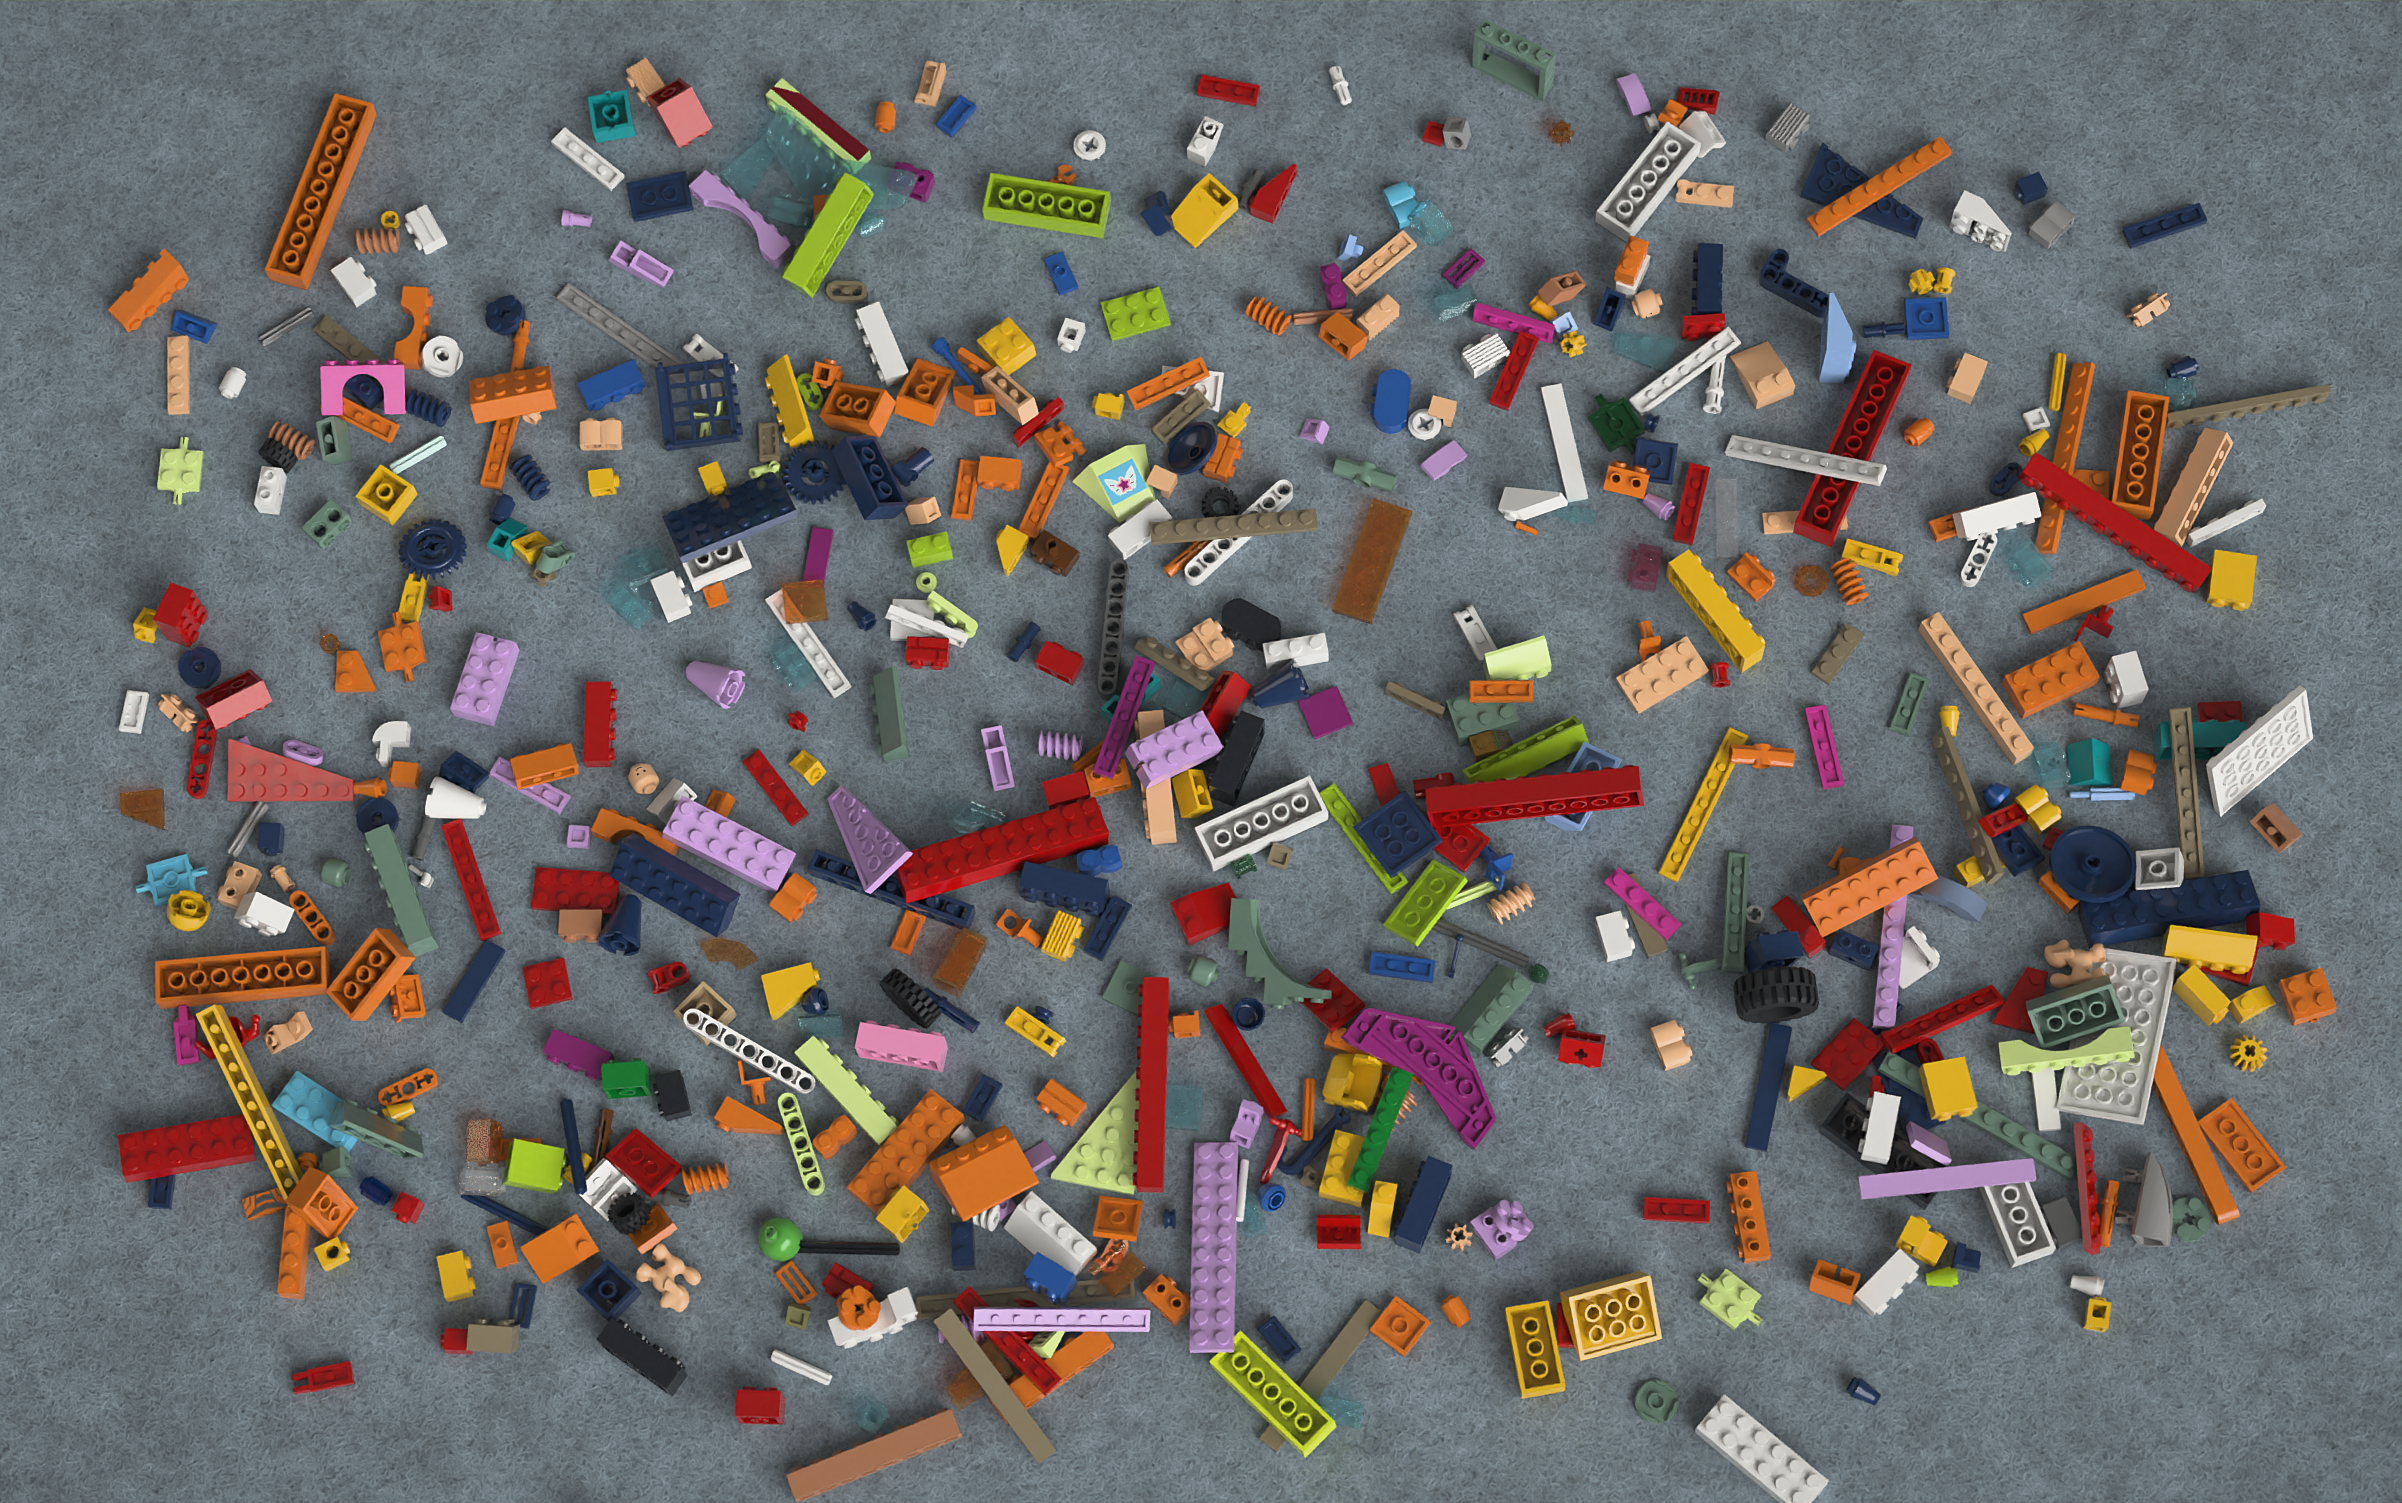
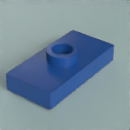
(956, 116)
(1061, 273)

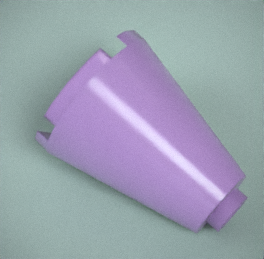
(717, 681)

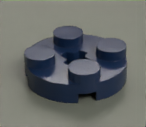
(498, 308)
(204, 678)
(376, 807)

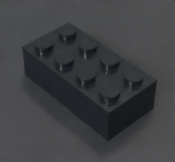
(1236, 758)
(642, 1357)

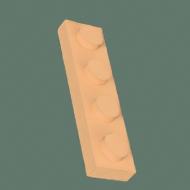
(1379, 263)
(178, 375)
(1784, 522)

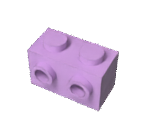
(1491, 1236)

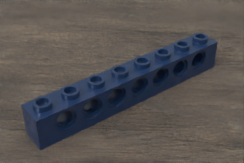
(937, 907)

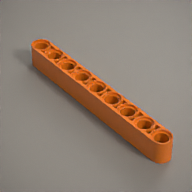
(2193, 1141)

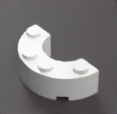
(894, 1313)

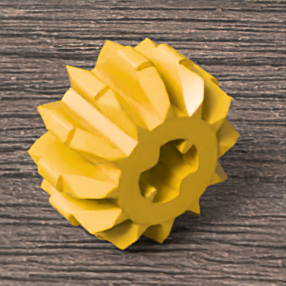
(2242, 1046)

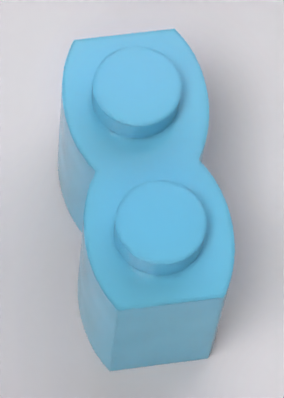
(1400, 202)

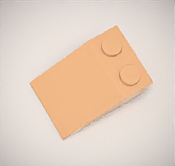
(1763, 374)

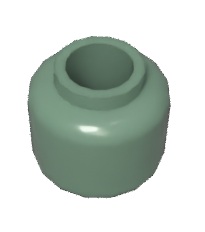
(335, 872)
(1203, 970)

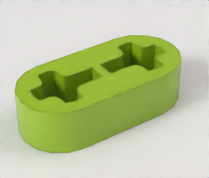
(806, 393)

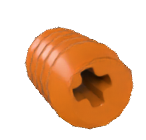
(1267, 316)
(1847, 581)
(705, 1178)

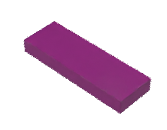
(818, 554)

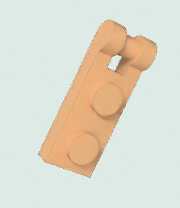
(1704, 194)

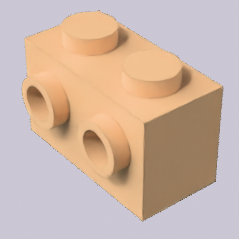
(240, 881)

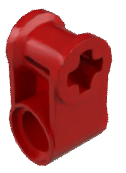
(667, 978)

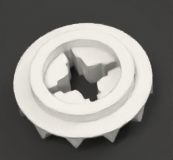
(1086, 138)
(1422, 433)

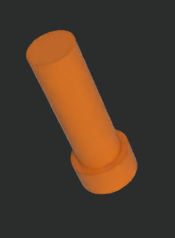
(1519, 525)
(1832, 864)

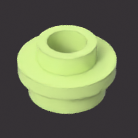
(926, 588)

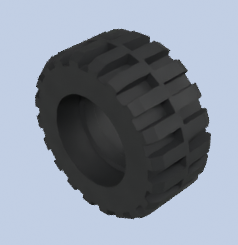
(1776, 994)

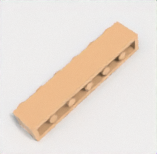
(2193, 485)

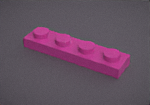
(1513, 322)
(1824, 747)
(1642, 903)

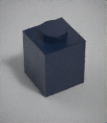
(2030, 188)
(271, 838)

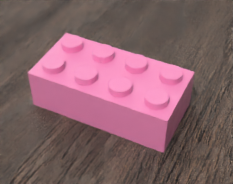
(901, 1046)

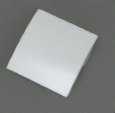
(604, 1186)

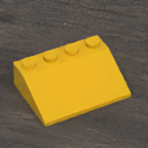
(1611, 1315)

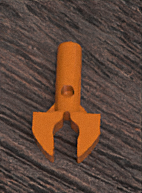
(1060, 178)

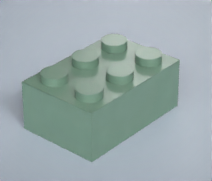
(1476, 718)

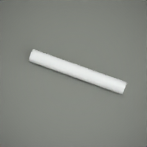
(1242, 1186)

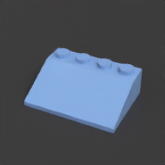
(1836, 344)

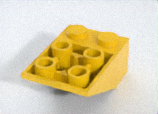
(1204, 210)

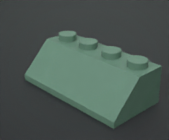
(890, 715)
(1491, 1007)

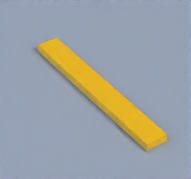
(1701, 808)

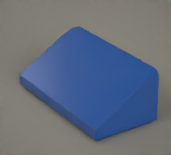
(193, 326)

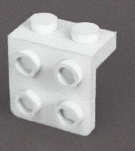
(1916, 957)

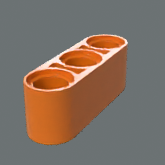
(307, 910)

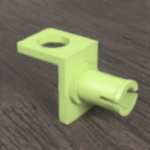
(705, 428)

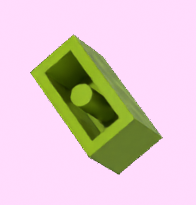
(929, 549)

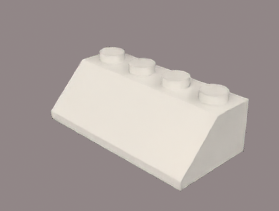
(1048, 1233)

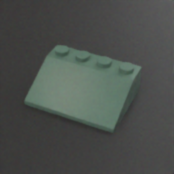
(376, 1130)

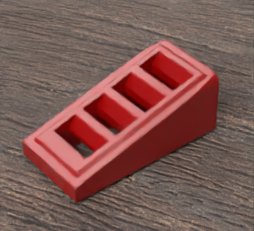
(1704, 93)

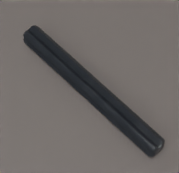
(855, 1248)

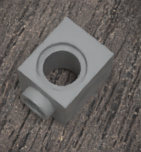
(1456, 133)

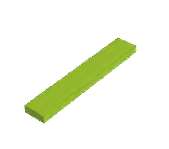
(1348, 818)

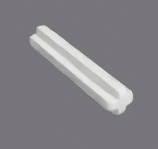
(801, 1367)

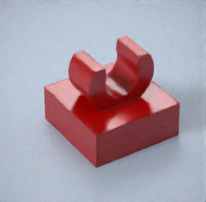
(441, 599)

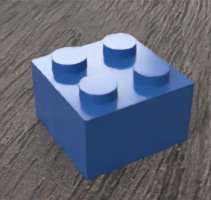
(1049, 1279)

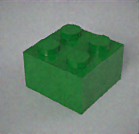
(626, 1079)

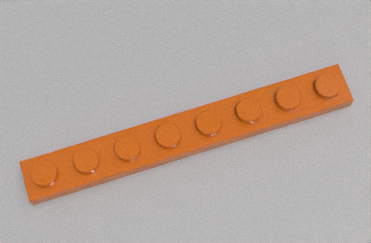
(1879, 186)

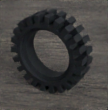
(910, 998)

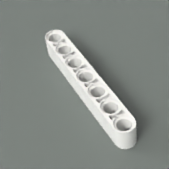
(1221, 555)
(759, 1051)

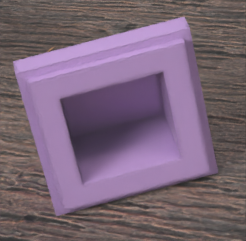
(1315, 430)

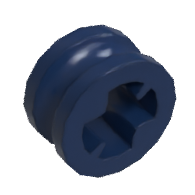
(1652, 422)
(1042, 1014)
(1169, 1218)

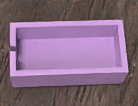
(484, 679)
(1174, 749)

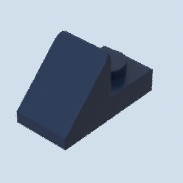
(1158, 213)

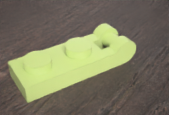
(952, 614)

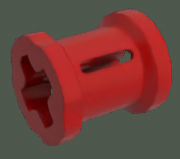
(1720, 676)

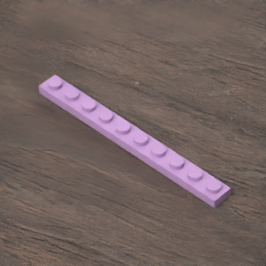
(1891, 948)

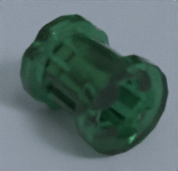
(1243, 866)

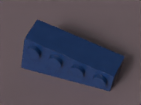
(1708, 279)

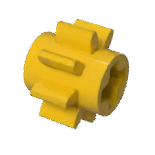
(1921, 281)
(1573, 343)

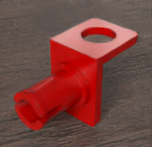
(2098, 624)

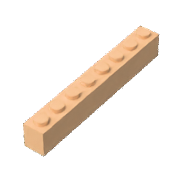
(1976, 688)

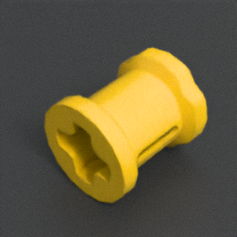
(1944, 280)

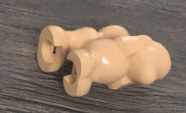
(2078, 959)
(663, 1278)

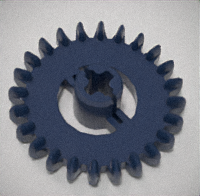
(811, 458)
(435, 560)

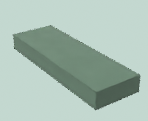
(1909, 704)

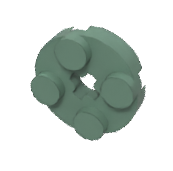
(2200, 1223)

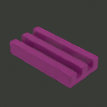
(1446, 275)

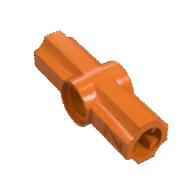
(1761, 756)

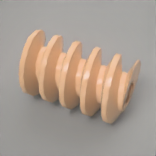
(1510, 903)

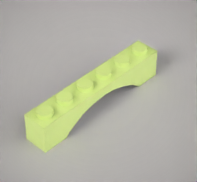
(2111, 1045)

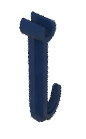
(1314, 1145)

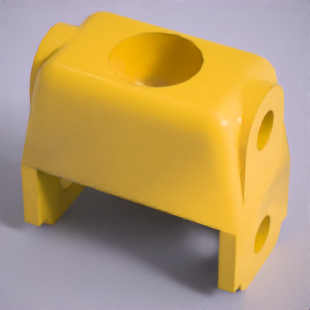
(1352, 1081)

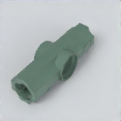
(1365, 474)

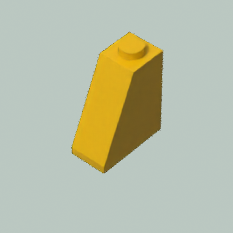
(788, 987)
(1382, 1208)

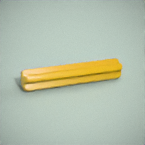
(2057, 382)

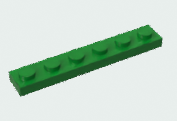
(1380, 1130)

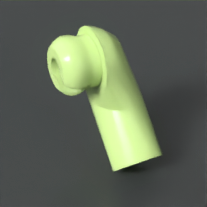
(760, 470)

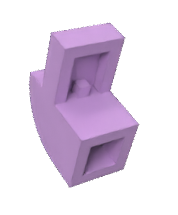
(1247, 1123)

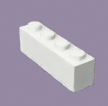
(882, 343)
(1997, 515)

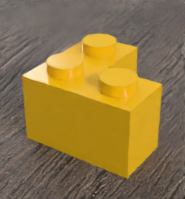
(1921, 1242)

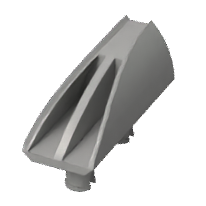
(2154, 1208)

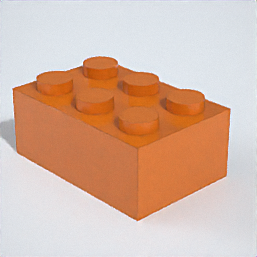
(857, 409)

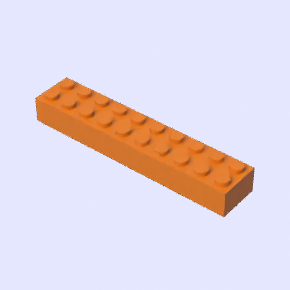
(320, 191)

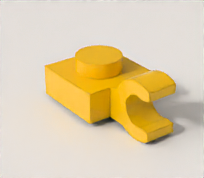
(1234, 422)

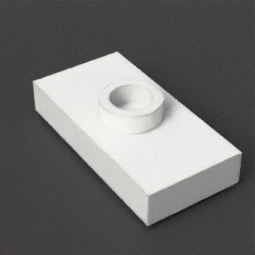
(134, 711)

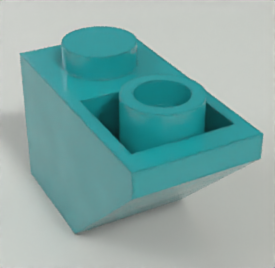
(504, 534)

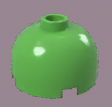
(779, 1238)

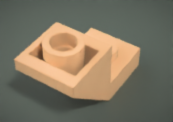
(287, 1034)

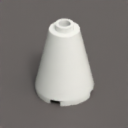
(453, 801)

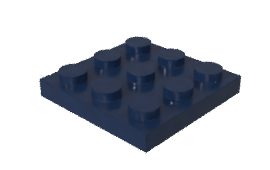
(1398, 834)

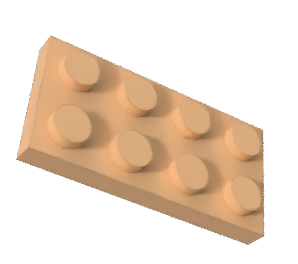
(1662, 675)

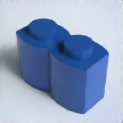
(1103, 860)

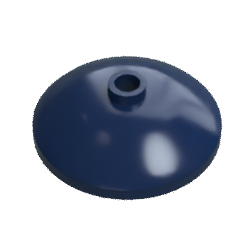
(1191, 448)

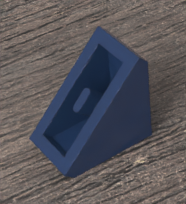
(1610, 309)

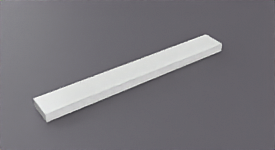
(1806, 460)

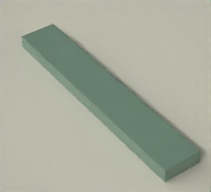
(1735, 911)

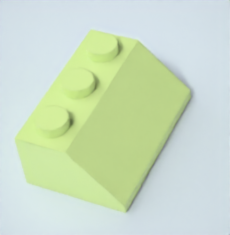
(1518, 661)

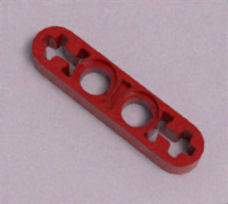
(198, 759)

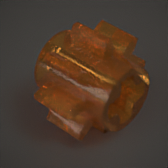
(1561, 138)

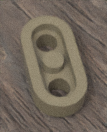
(847, 291)

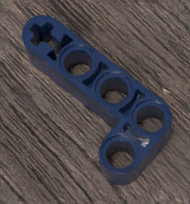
(1798, 287)

